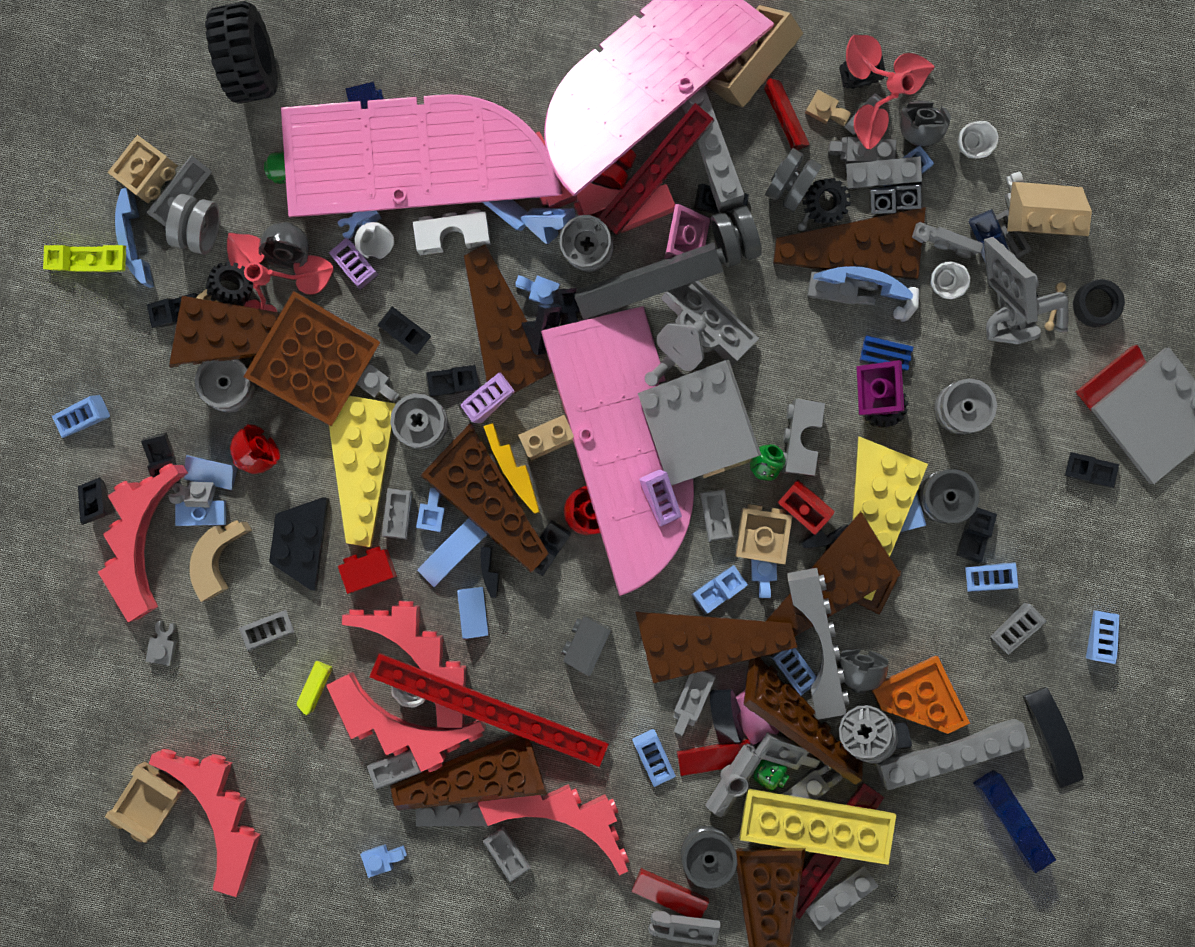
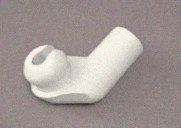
(909, 308)

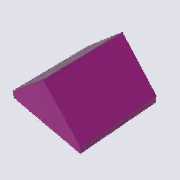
(880, 388)

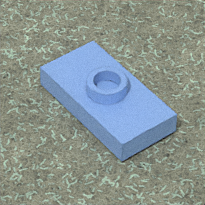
(200, 515)

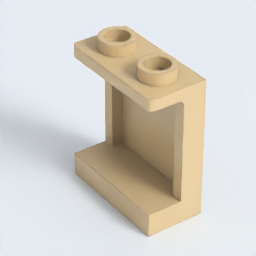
(547, 437)
(145, 803)

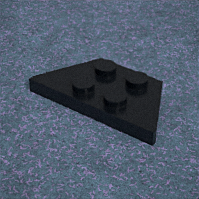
(299, 541)

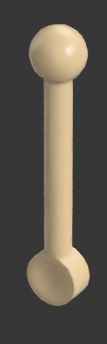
(1060, 287)

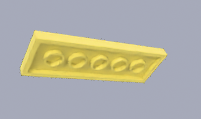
(817, 826)

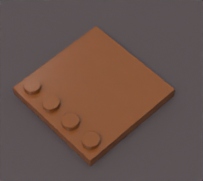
(311, 359)

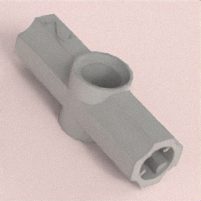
(728, 789)

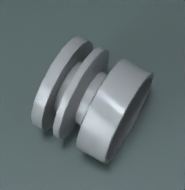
(577, 233)
(881, 740)

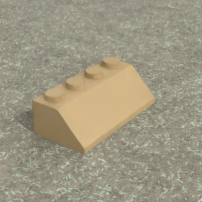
(751, 69)

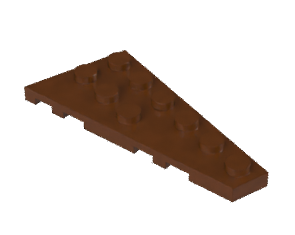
(871, 243)
(218, 331)
(477, 489)
(851, 570)
(789, 713)
(486, 774)
(770, 893)

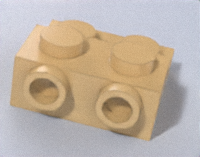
(143, 169)
(763, 534)

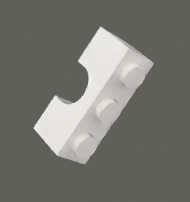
(431, 232)

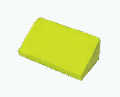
(314, 687)

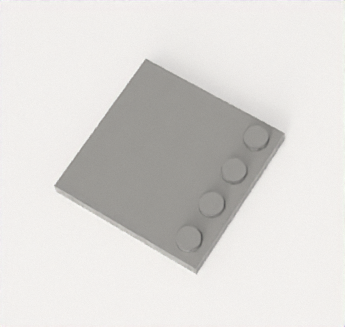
(1153, 415)
(699, 423)

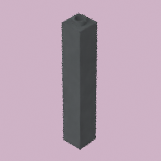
(650, 280)

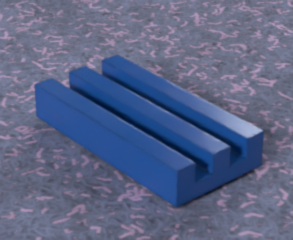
(865, 348)

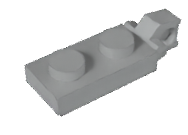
(853, 151)
(947, 240)
(692, 700)
(785, 752)

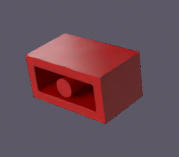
(806, 507)
(367, 570)

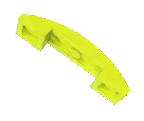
(85, 259)

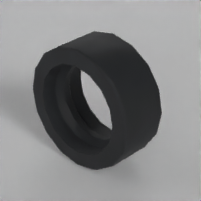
(1113, 292)

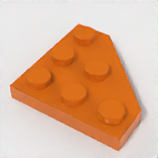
(923, 696)

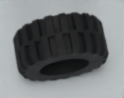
(241, 52)

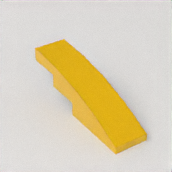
(517, 476)

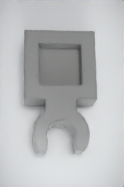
(195, 495)
(161, 648)

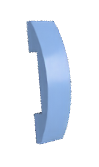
(125, 210)
(890, 286)
(451, 552)

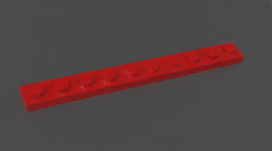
(488, 709)

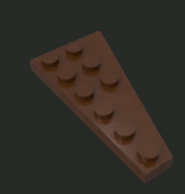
(500, 326)
(695, 644)

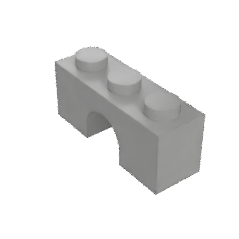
(802, 415)

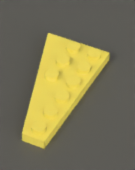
(360, 458)
(885, 490)

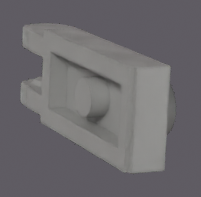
(841, 292)
(812, 784)
(684, 928)

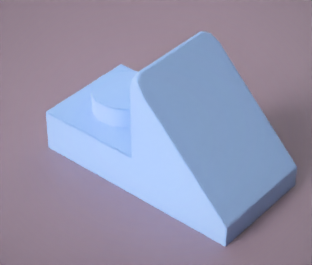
(547, 221)

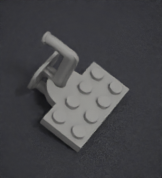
(1018, 298)
(700, 327)

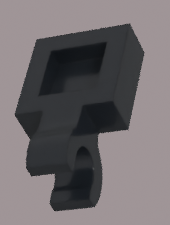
(567, 300)

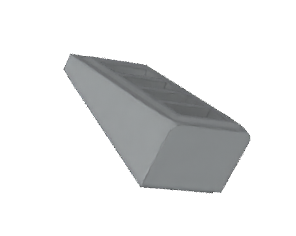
(1018, 615)
(244, 630)

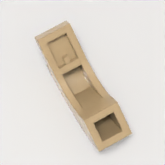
(205, 559)

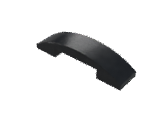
(1055, 736)

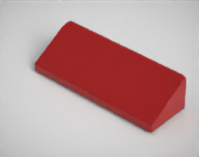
(785, 114)
(1111, 376)
(708, 757)
(670, 894)

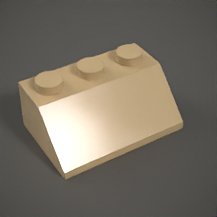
(1049, 210)

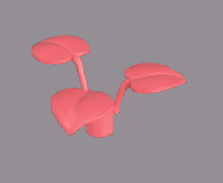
(910, 74)
(244, 250)

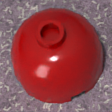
(253, 451)
(580, 512)

